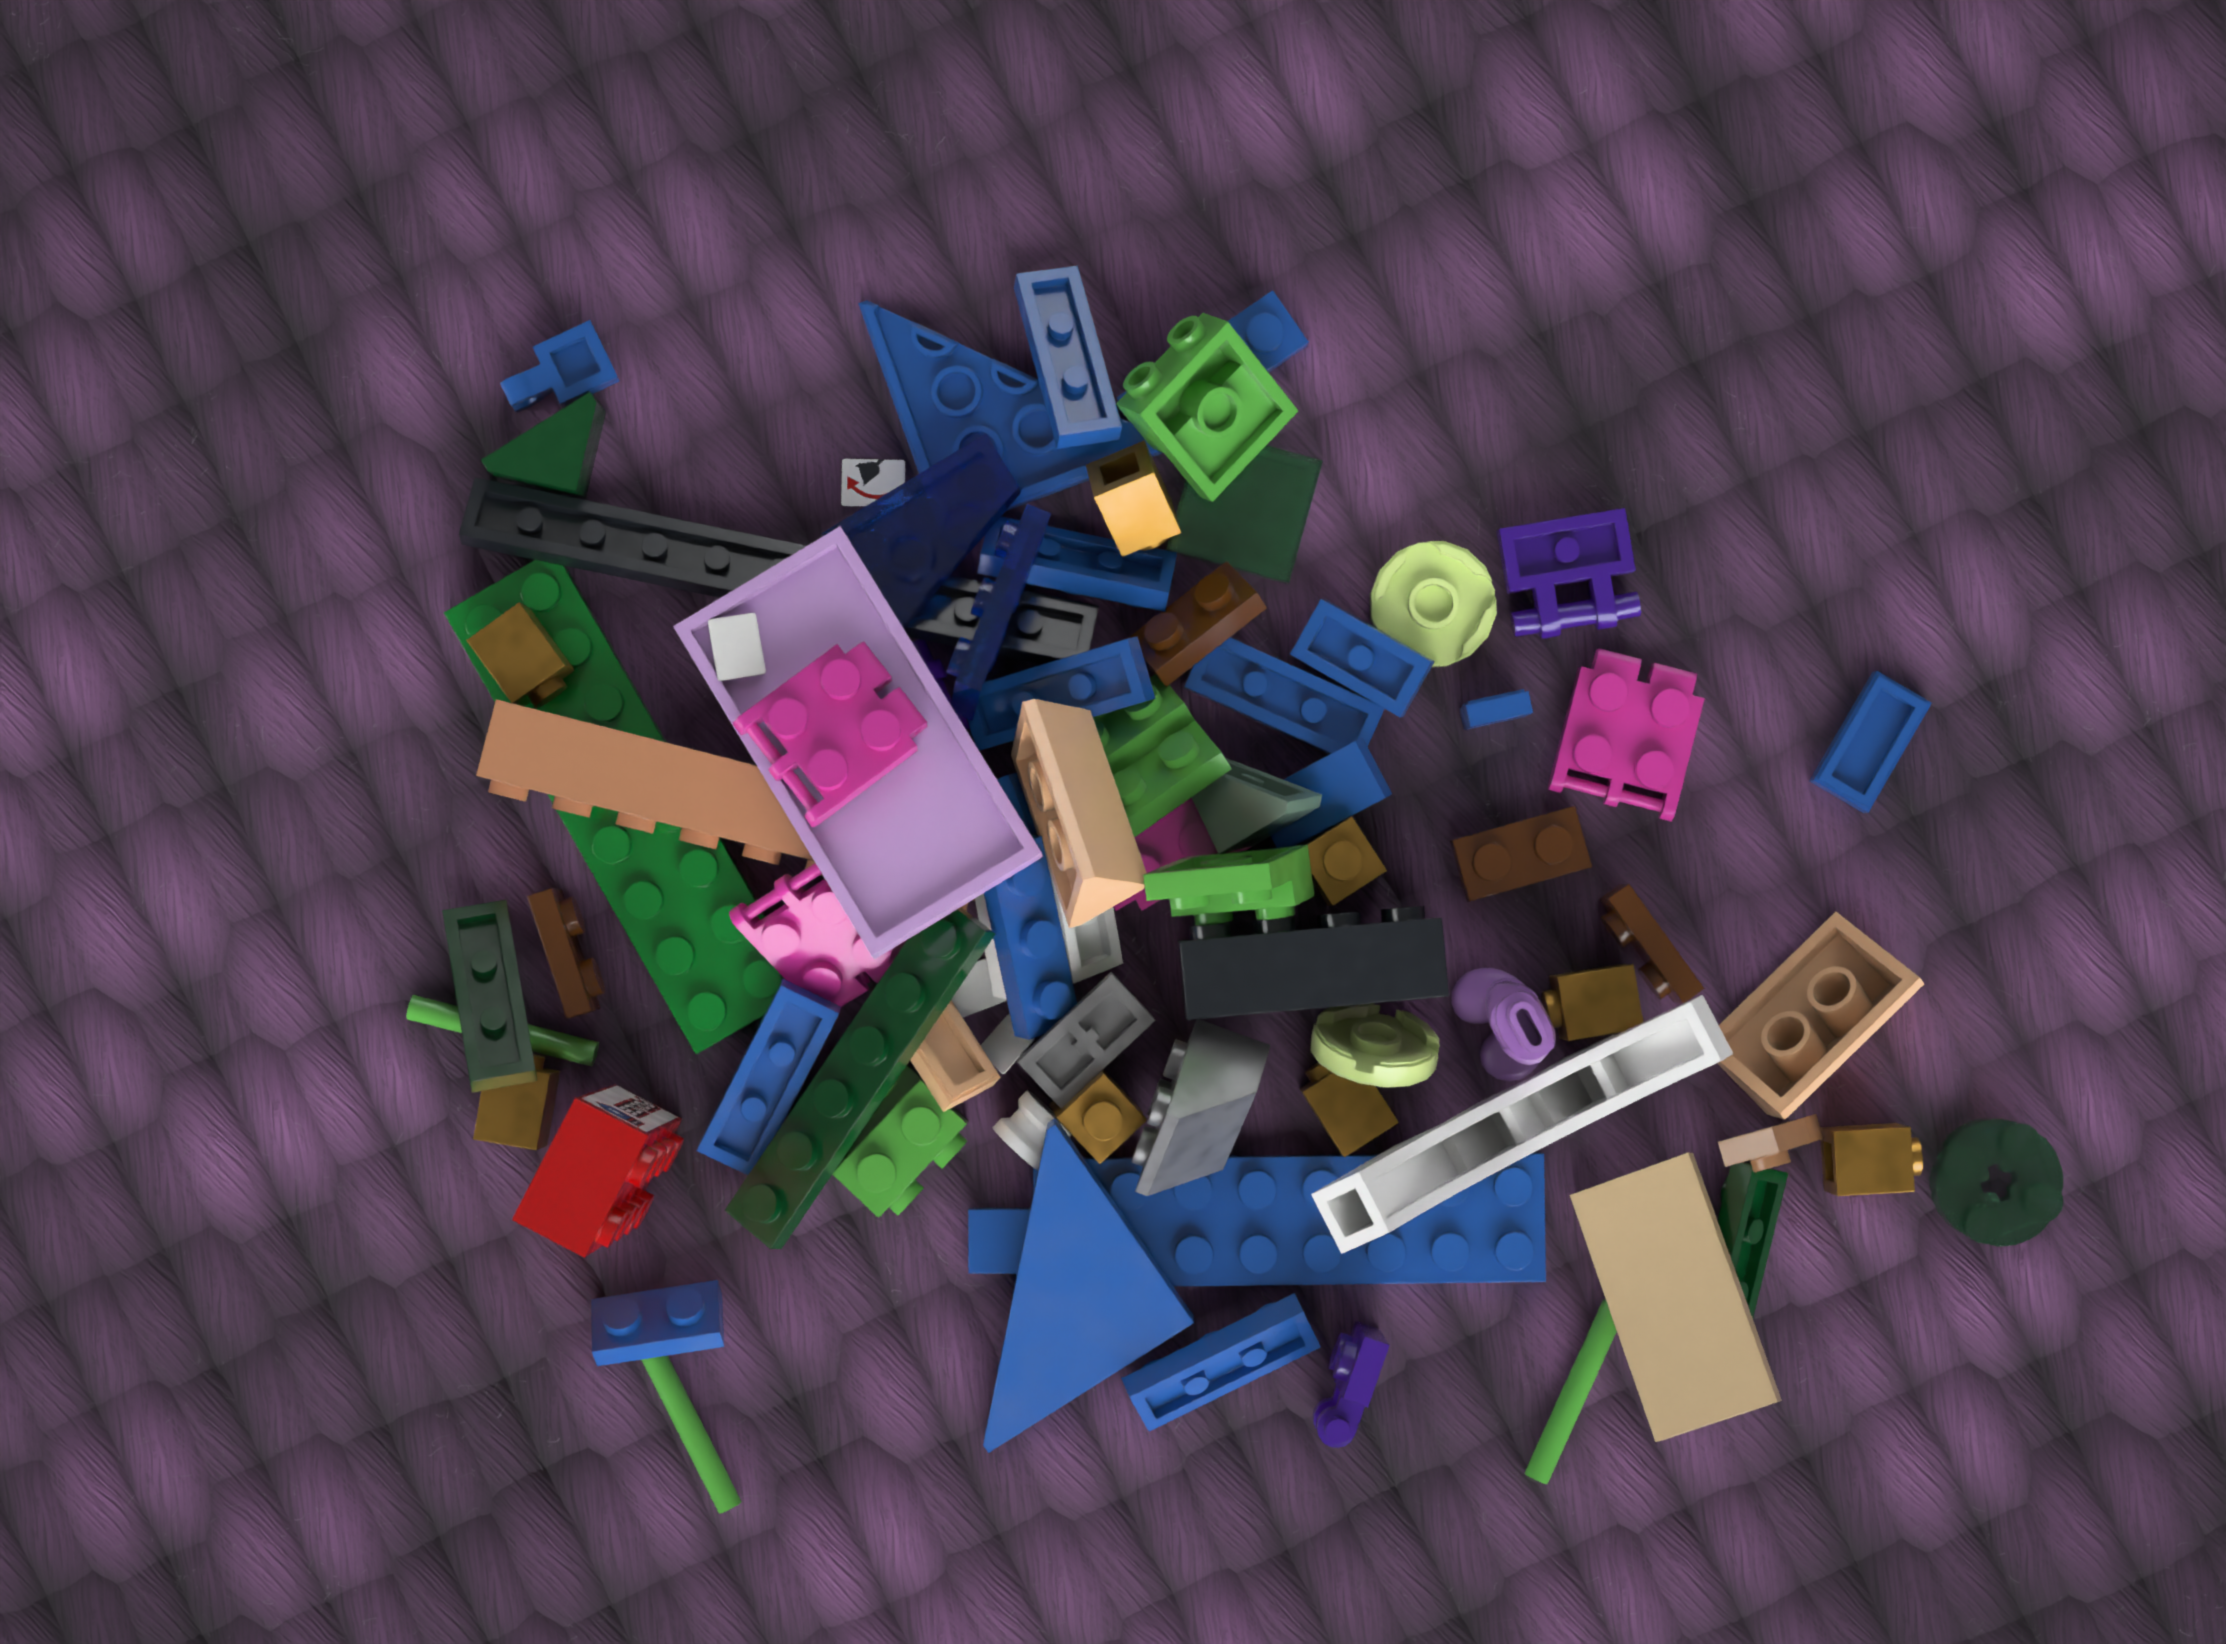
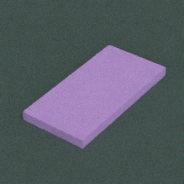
(929, 827)

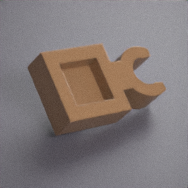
(1770, 1145)

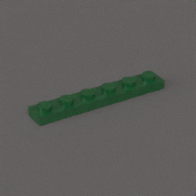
(857, 1076)

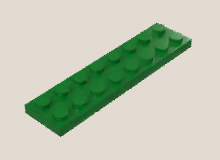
(662, 889)

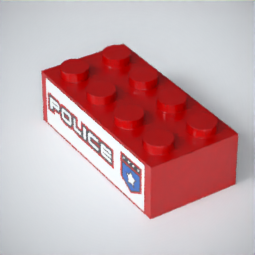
(599, 1170)

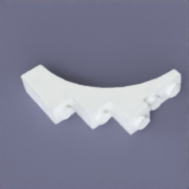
(1519, 1122)

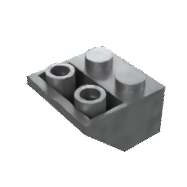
(1201, 1107)

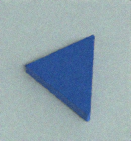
(957, 395)
(1080, 1298)

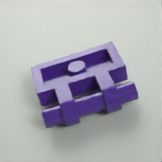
(1563, 553)
(1356, 1368)

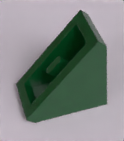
(556, 452)

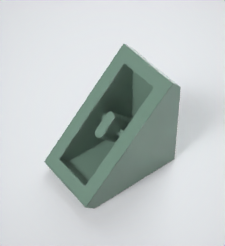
(1250, 806)

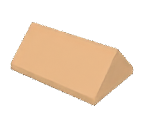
(1076, 809)
(1813, 1015)

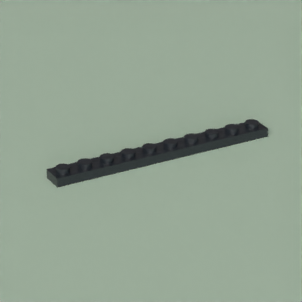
(720, 560)

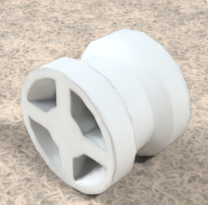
(1027, 1128)

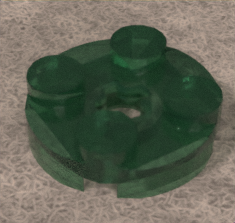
(2030, 1198)

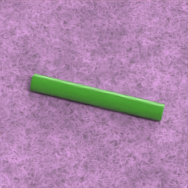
(542, 1039)
(1572, 1396)
(692, 1433)

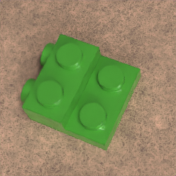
(1206, 403)
(1158, 755)
(1234, 881)
(899, 1144)

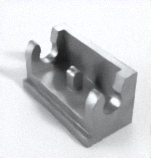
(1085, 1040)

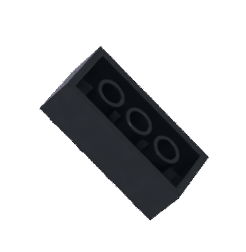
(1312, 967)

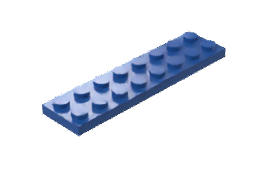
(1265, 1229)

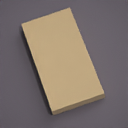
(1675, 1297)

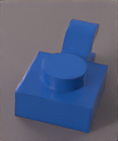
(568, 366)

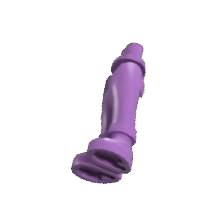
(1516, 1016)

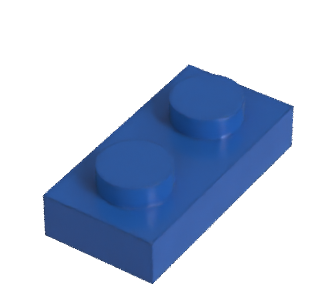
(1362, 657)
(657, 1323)

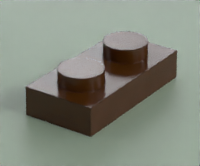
(1198, 623)
(1520, 853)
(558, 926)
(1664, 967)

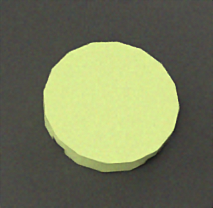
(1435, 601)
(1375, 1046)

